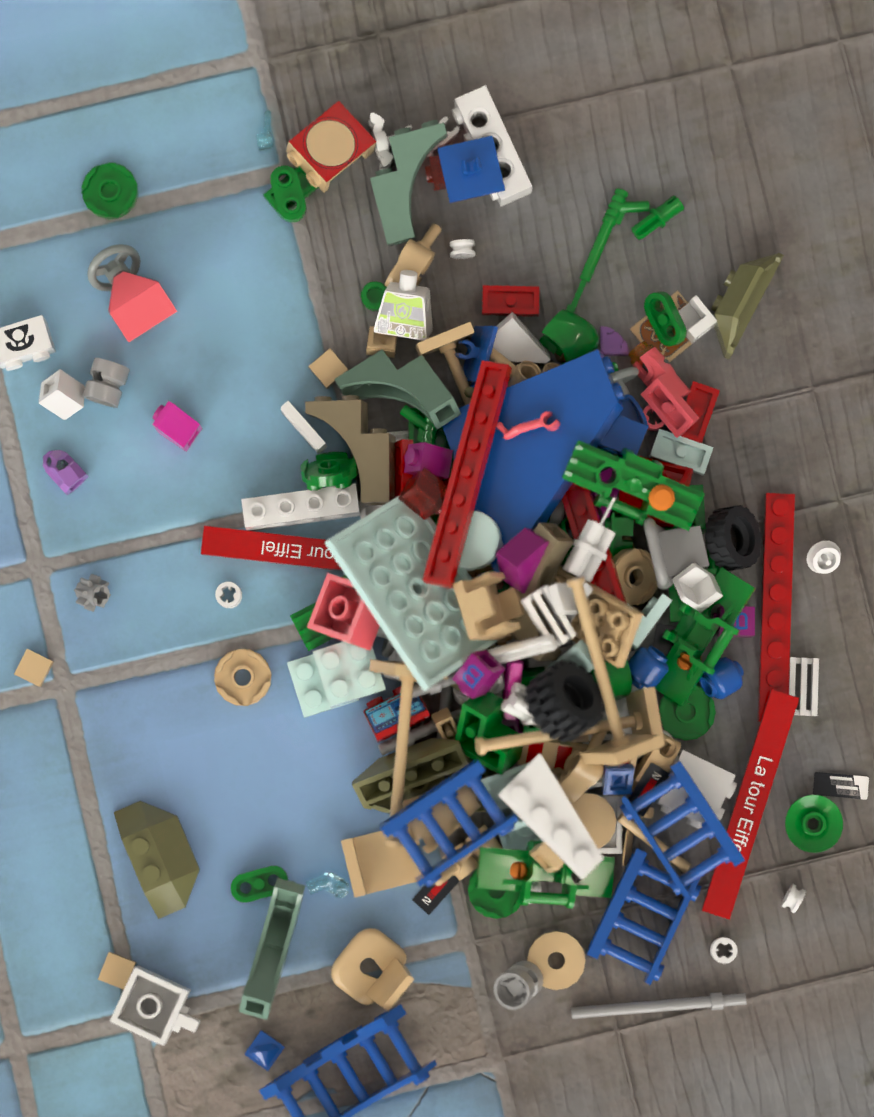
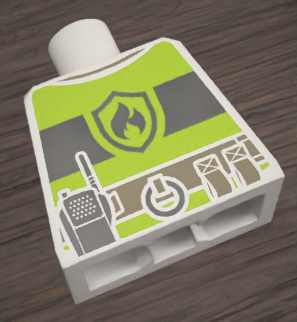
(405, 309)

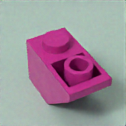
(176, 425)

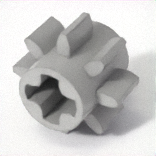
(92, 592)

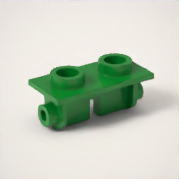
(622, 526)

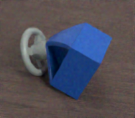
(630, 425)

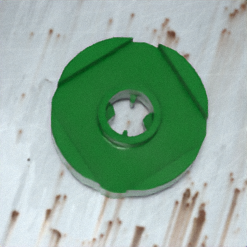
(329, 470)

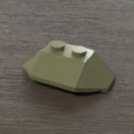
(741, 300)
(426, 767)
(158, 855)

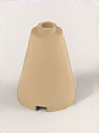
(443, 816)

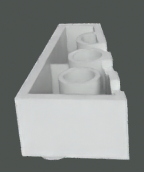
(547, 811)

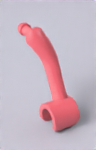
(523, 427)

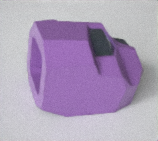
(63, 470)

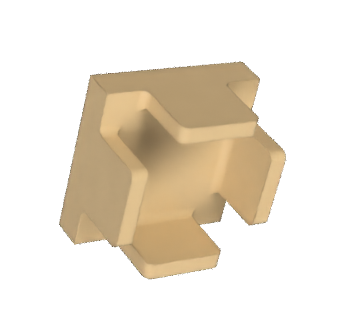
(487, 611)

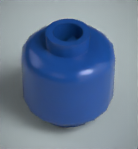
(648, 667)
(724, 681)

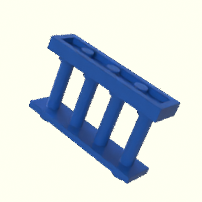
(422, 810)
(710, 828)
(614, 918)

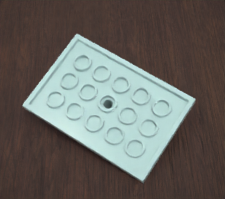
(386, 565)

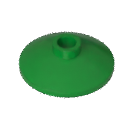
(828, 819)

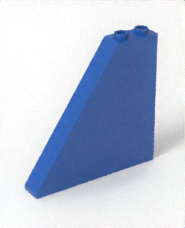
(526, 472)

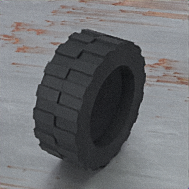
(719, 537)

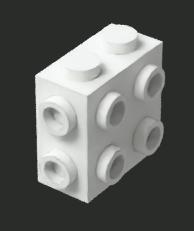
(710, 779)

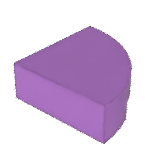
(612, 343)

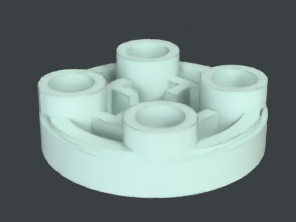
(481, 542)

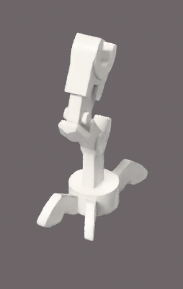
(383, 142)

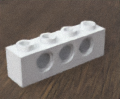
(480, 104)
(300, 507)

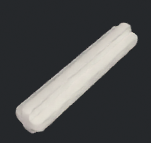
(524, 648)

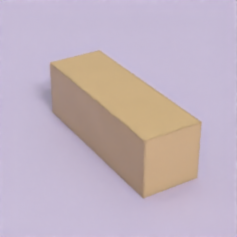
(445, 724)

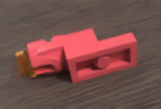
(664, 388)

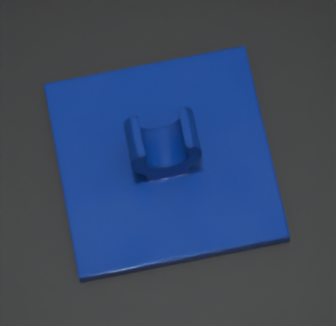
(471, 169)
(478, 350)

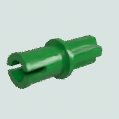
(658, 217)

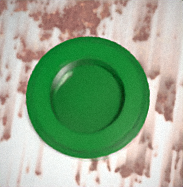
(372, 295)

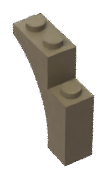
(372, 451)
(544, 575)

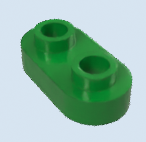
(288, 192)
(665, 319)
(259, 883)

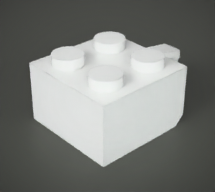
(153, 1007)

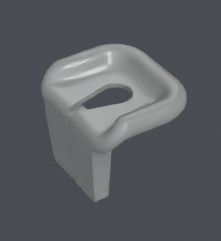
(674, 551)

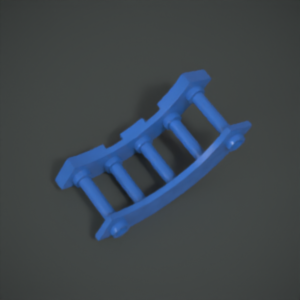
(337, 1054)

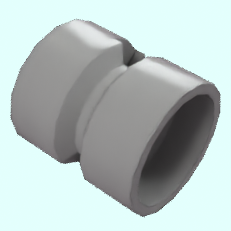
(106, 382)
(518, 985)

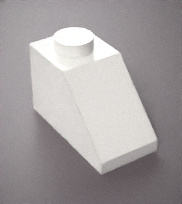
(518, 343)

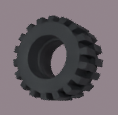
(565, 701)

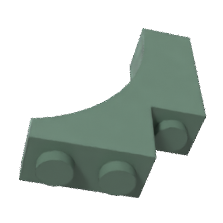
(395, 188)
(411, 384)
(272, 949)

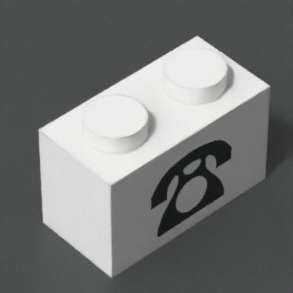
(25, 342)

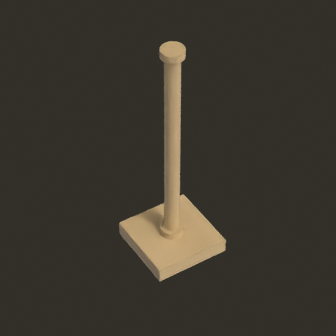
(446, 344)
(400, 669)
(642, 719)
(621, 747)

